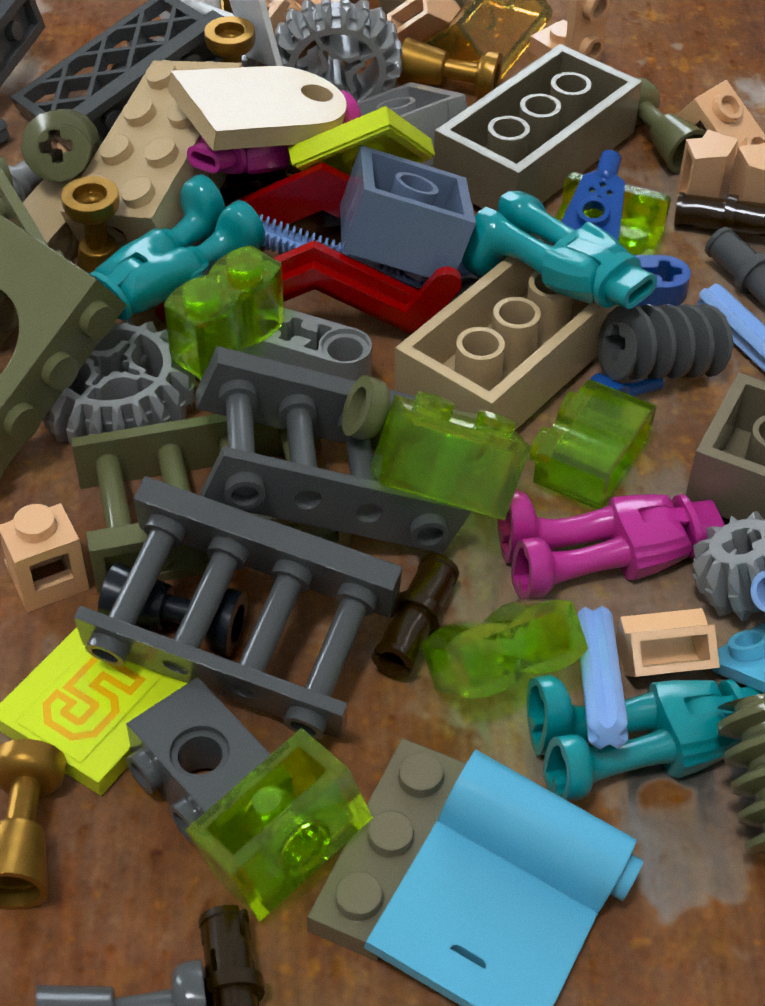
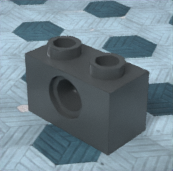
(185, 735)

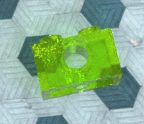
(280, 823)

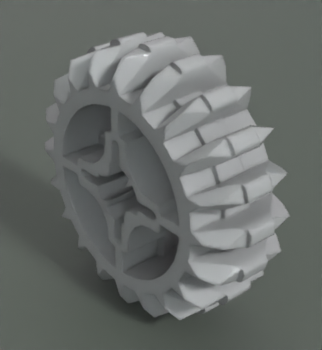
(348, 35)
(123, 386)

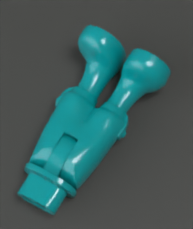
(166, 258)

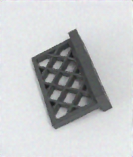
(106, 103)

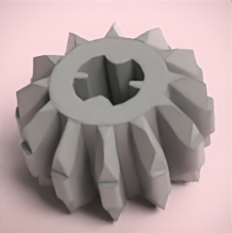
(729, 563)

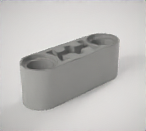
(318, 346)

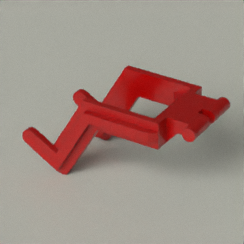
(337, 274)

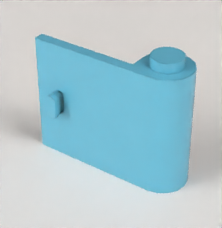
(503, 891)

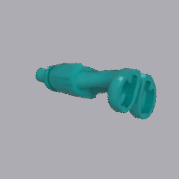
(580, 265)
(674, 712)

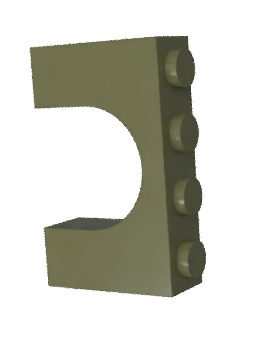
(60, 324)

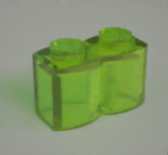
(227, 308)
(592, 443)
(515, 639)

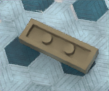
(382, 851)

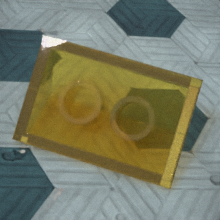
(492, 26)

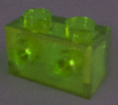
(450, 455)

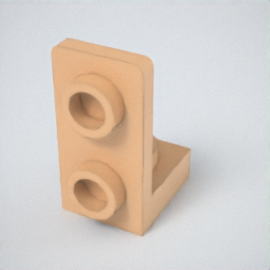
(581, 33)
(724, 113)

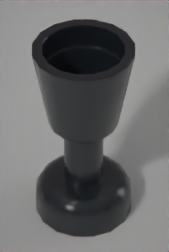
(165, 607)

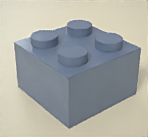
(405, 214)

